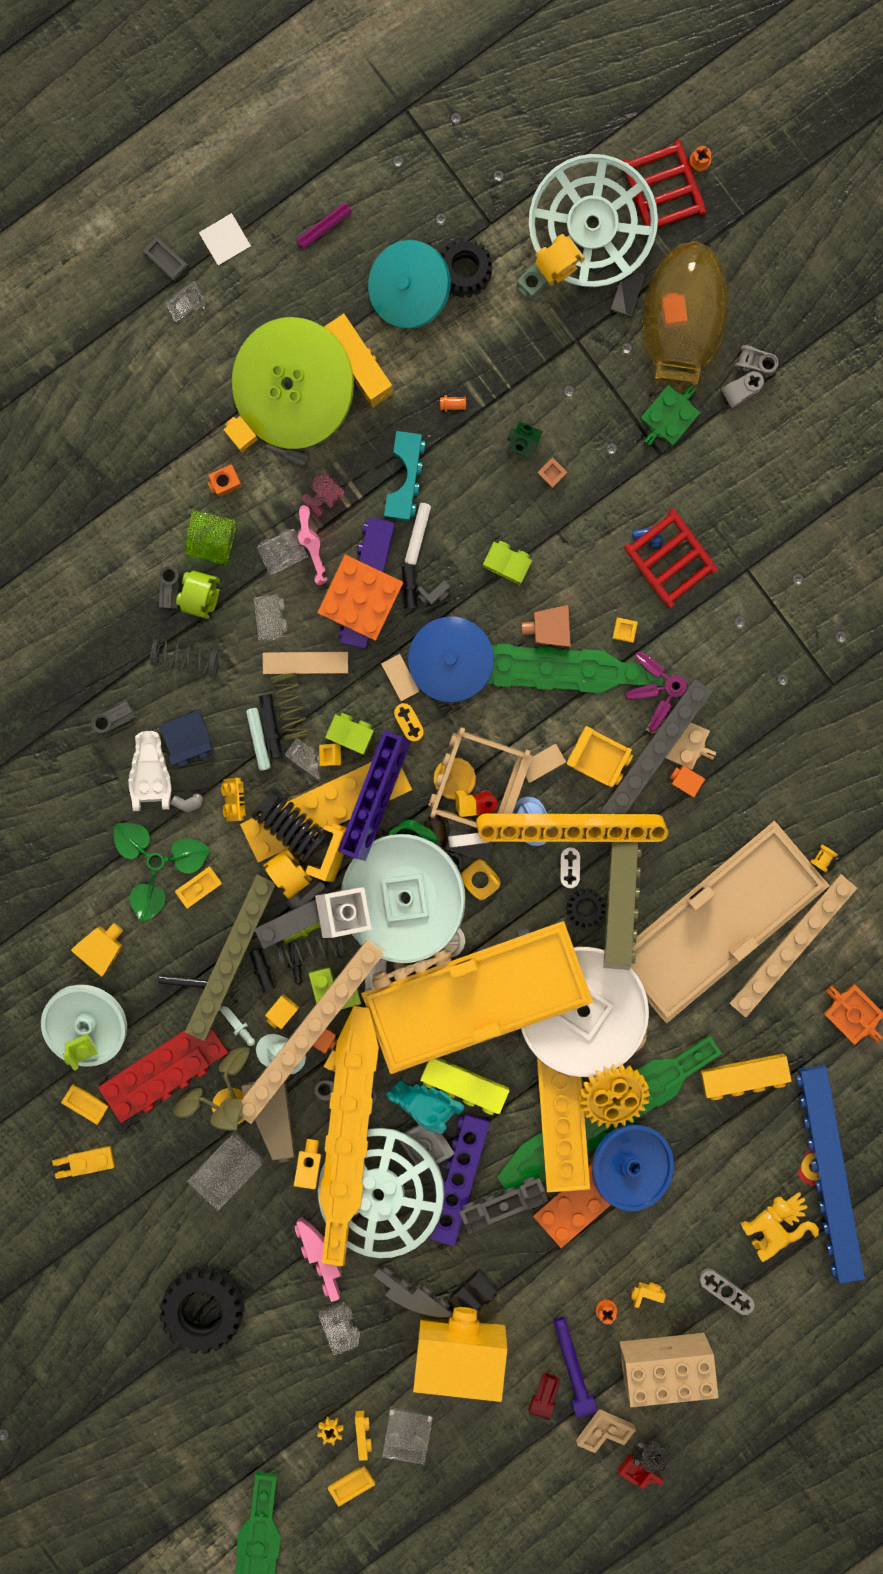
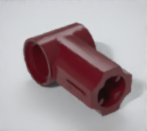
(543, 1402)

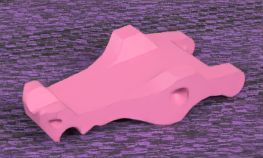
(312, 542)

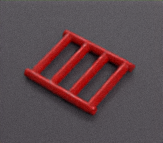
(685, 168)
(697, 550)

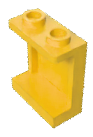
(599, 757)
(333, 858)

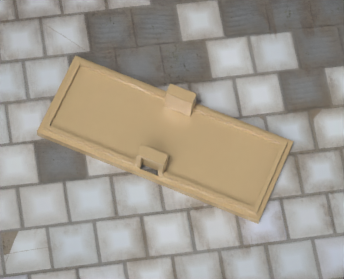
(725, 921)

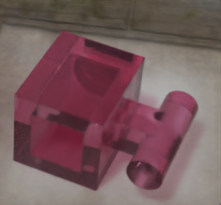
(326, 491)

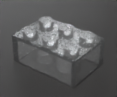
(226, 1170)

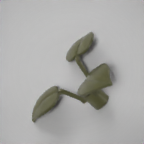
(228, 1114)

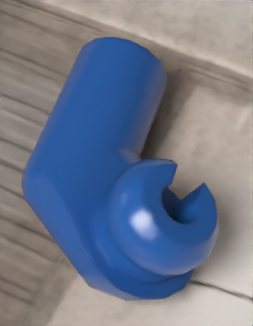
(656, 542)

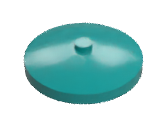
(409, 284)

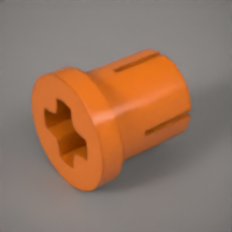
(703, 164)
(607, 1305)

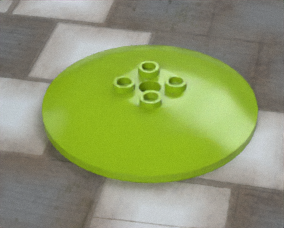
(319, 376)

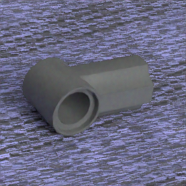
(169, 590)
(116, 717)
(308, 894)

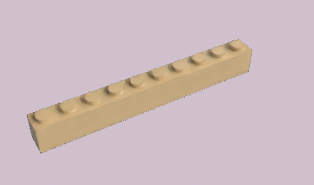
(310, 1029)

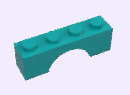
(400, 503)

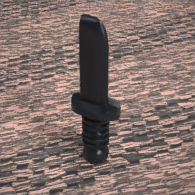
(296, 969)

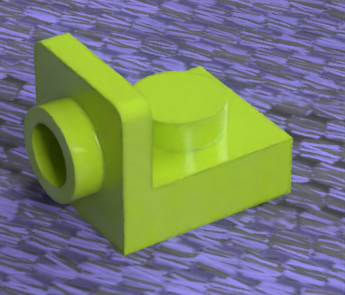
(79, 1050)

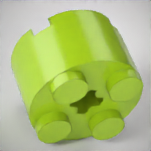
(198, 594)

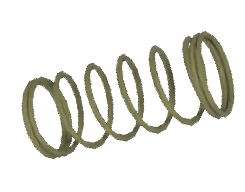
(281, 678)

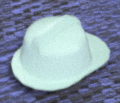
(269, 1047)

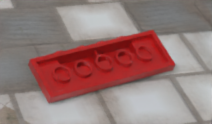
(160, 1073)

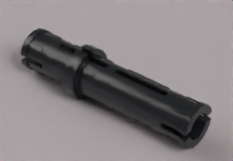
(270, 726)

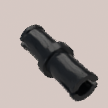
(409, 587)
(262, 970)

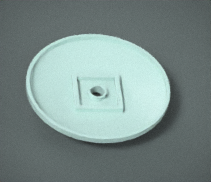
(436, 892)

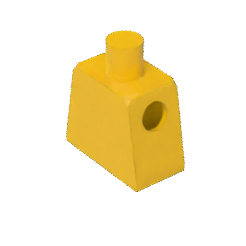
(100, 948)
(308, 1176)

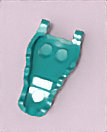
(426, 1106)

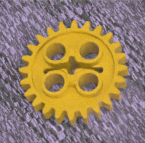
(616, 1101)

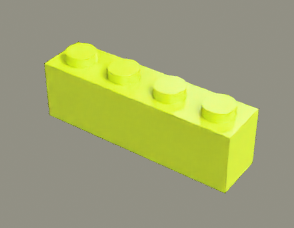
(465, 1084)

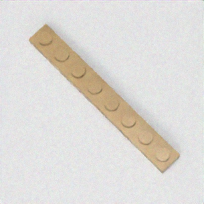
(793, 945)

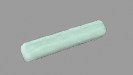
(258, 739)

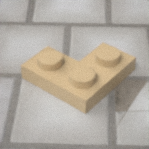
(605, 1426)

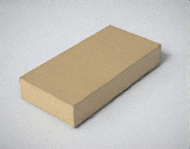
(400, 677)
(544, 762)

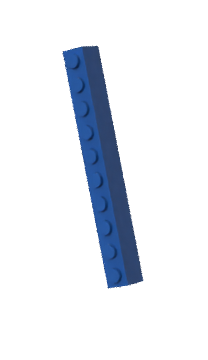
(831, 1174)

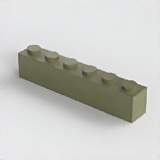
(621, 905)

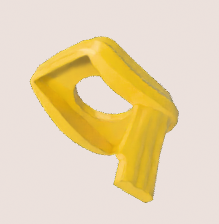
(493, 883)

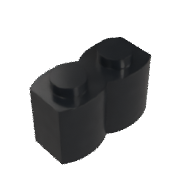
(474, 1292)

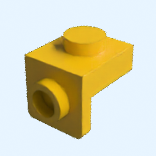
(651, 1291)

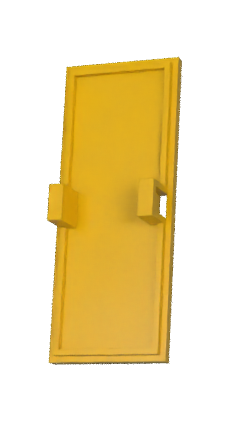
(477, 999)

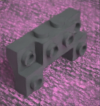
(498, 1209)

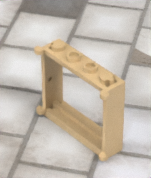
(513, 787)

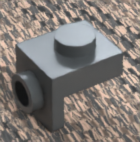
(438, 593)

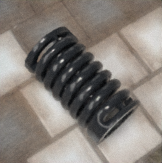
(285, 829)

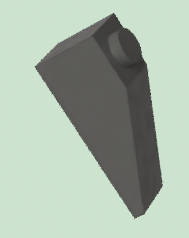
(287, 924)

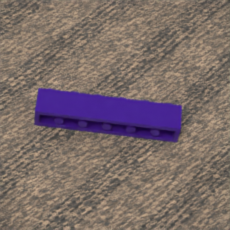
(373, 553)

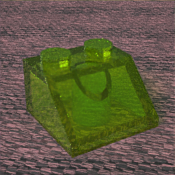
(210, 536)

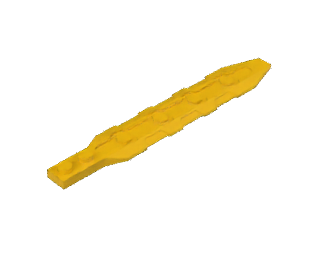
(348, 1129)

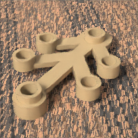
(402, 970)

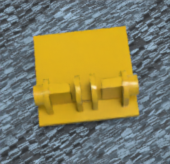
(230, 789)

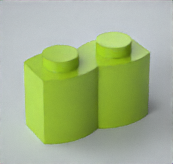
(507, 562)

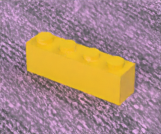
(745, 1076)

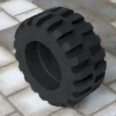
(189, 1334)

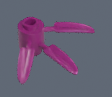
(653, 690)

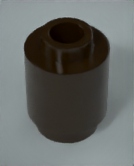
(438, 827)

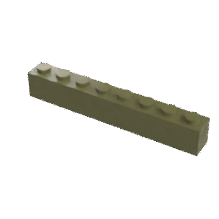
(231, 958)

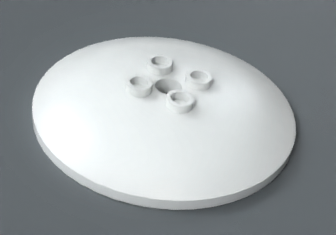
(605, 1036)

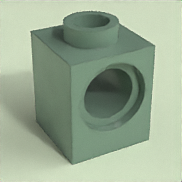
(532, 273)

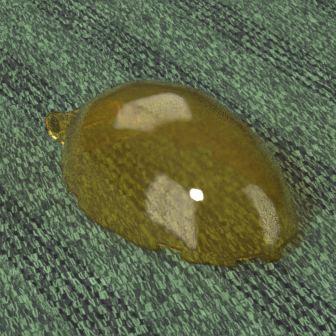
(685, 311)

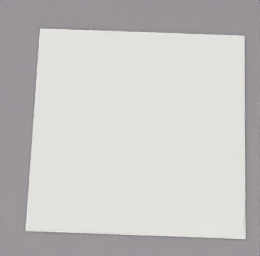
(224, 239)

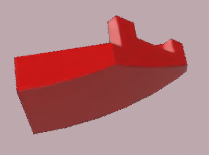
(636, 1475)

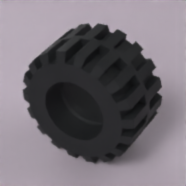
(479, 255)

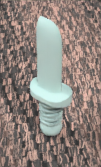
(239, 1028)

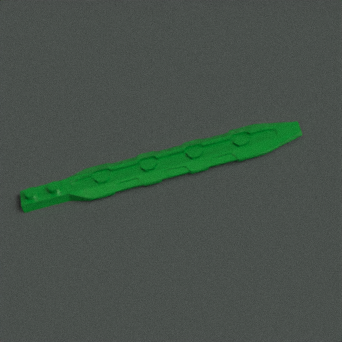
(565, 669)
(664, 1082)
(259, 1537)

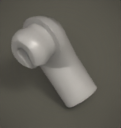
(188, 805)

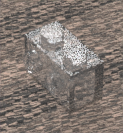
(339, 1328)

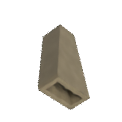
(276, 1124)

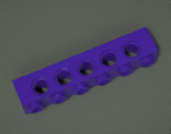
(374, 796)
(479, 1126)

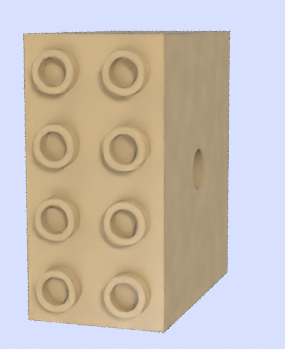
(668, 1370)

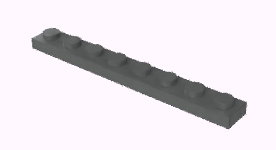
(657, 749)

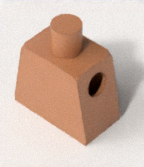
(550, 627)

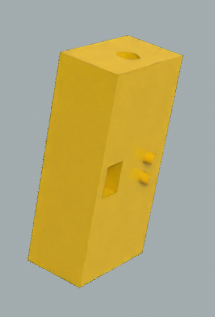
(365, 369)

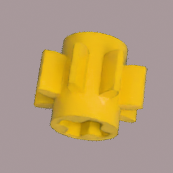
(333, 1435)

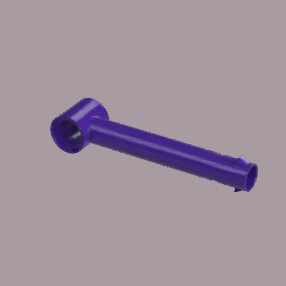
(583, 1404)

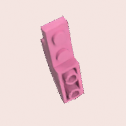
(313, 1250)

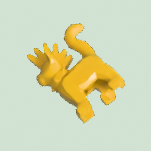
(769, 1223)

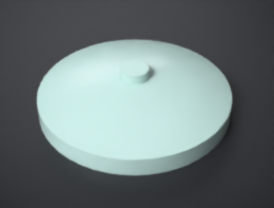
(80, 1012)

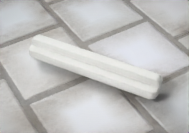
(417, 534)

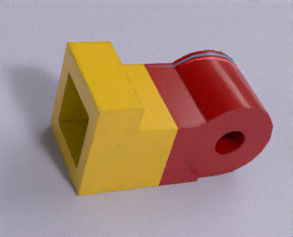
(475, 804)

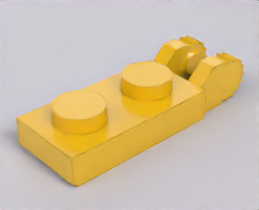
(86, 1162)

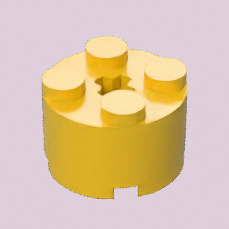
(559, 259)
(287, 873)

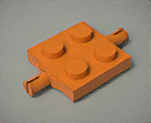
(854, 1014)

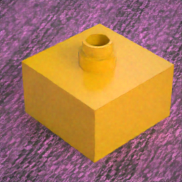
(461, 1357)

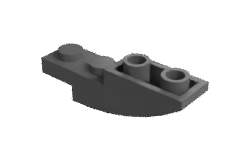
(418, 1299)

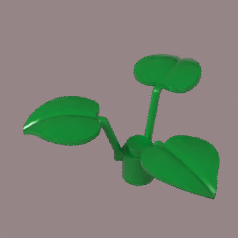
(188, 857)

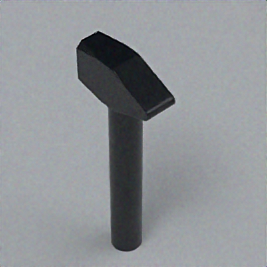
(182, 981)

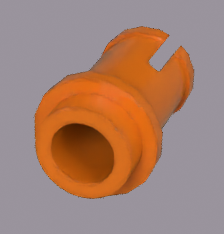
(452, 403)

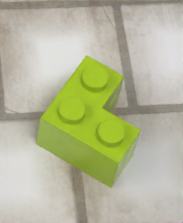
(350, 733)
(321, 981)

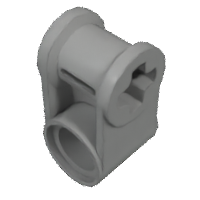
(755, 361)
(740, 390)

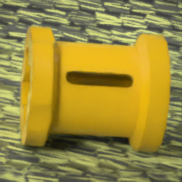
(823, 858)

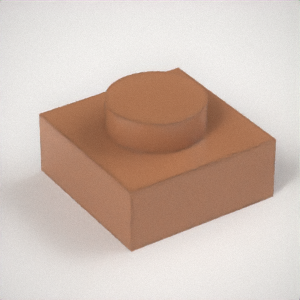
(552, 472)

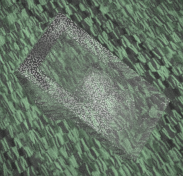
(185, 302)

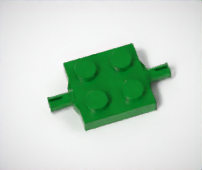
(669, 415)

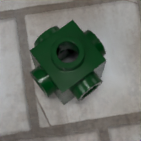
(524, 439)

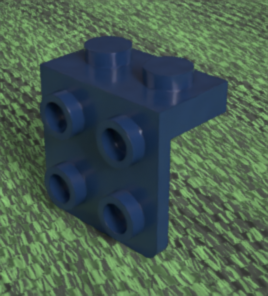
(187, 739)

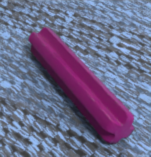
(324, 225)

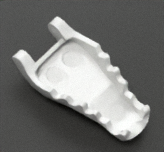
(149, 775)

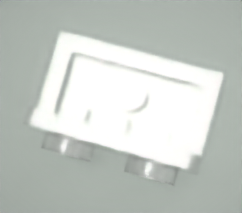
(281, 551)

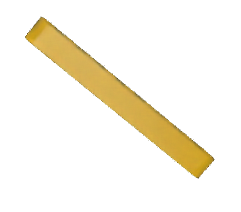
(563, 822)

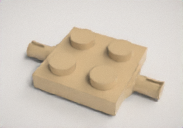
(689, 746)

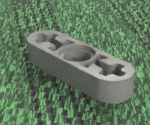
(728, 1300)

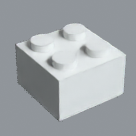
(343, 912)

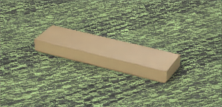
(305, 663)

